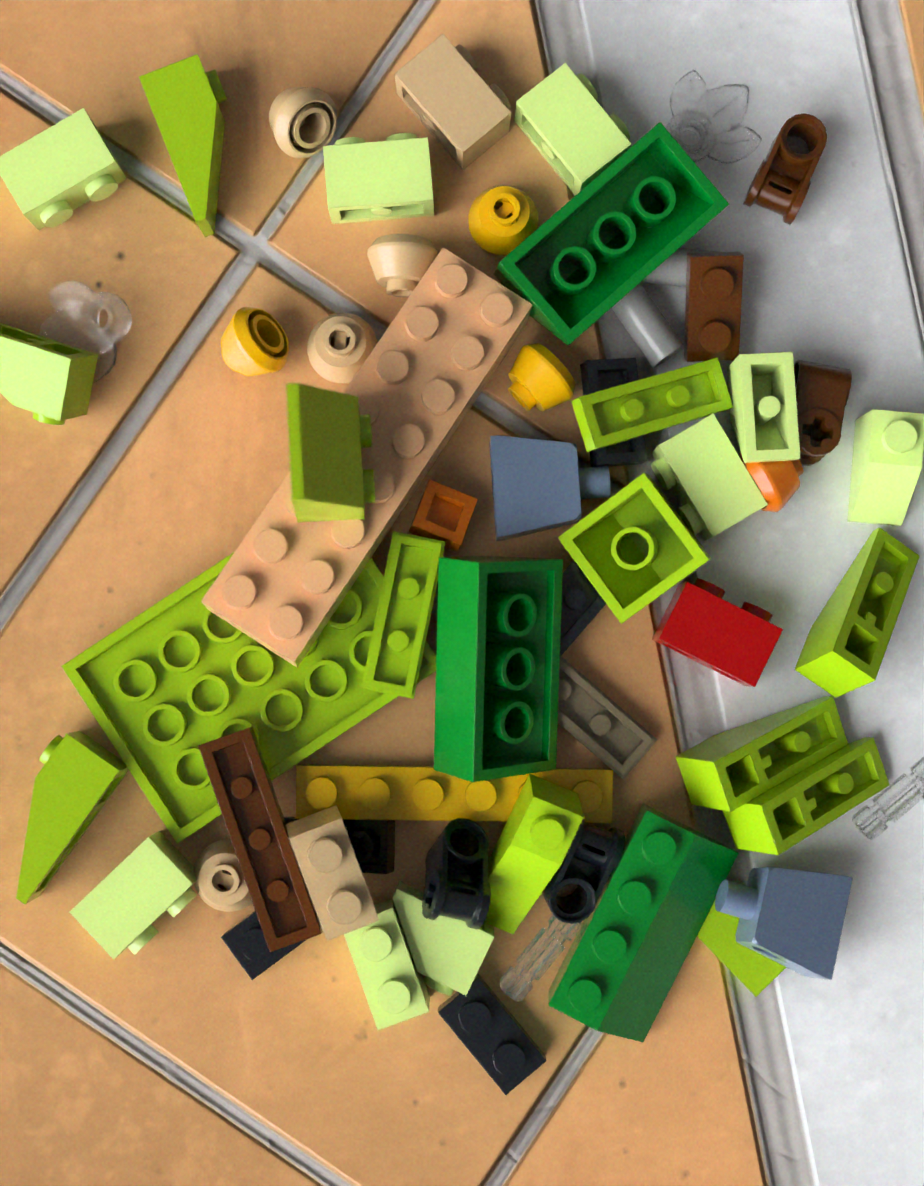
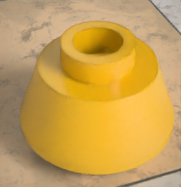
(490, 221)
(254, 343)
(540, 379)

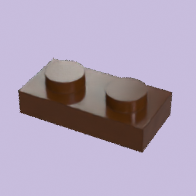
(713, 306)

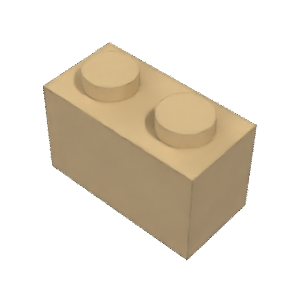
(454, 100)
(331, 872)

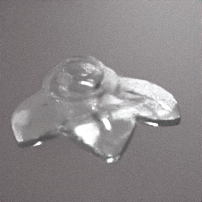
(714, 118)
(78, 322)

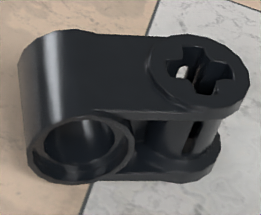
(589, 864)
(458, 874)

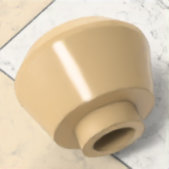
(303, 120)
(400, 262)
(341, 361)
(210, 874)

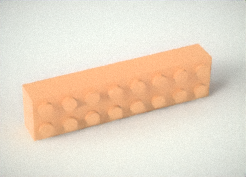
(417, 391)

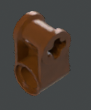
(785, 175)
(821, 403)

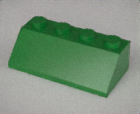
(611, 235)
(497, 666)
(641, 926)

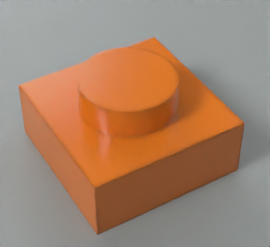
(443, 514)

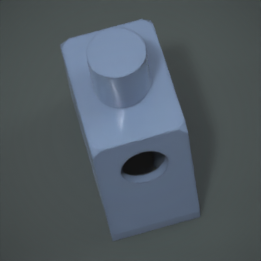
(539, 485)
(789, 916)

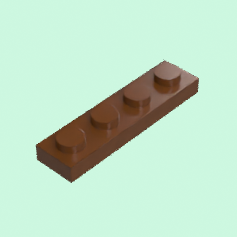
(260, 838)

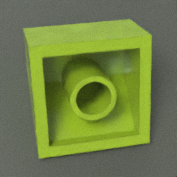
(326, 454)
(634, 547)

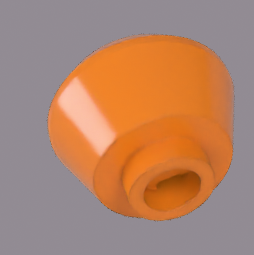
(775, 481)

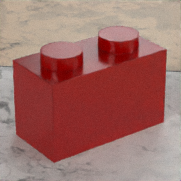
(717, 632)

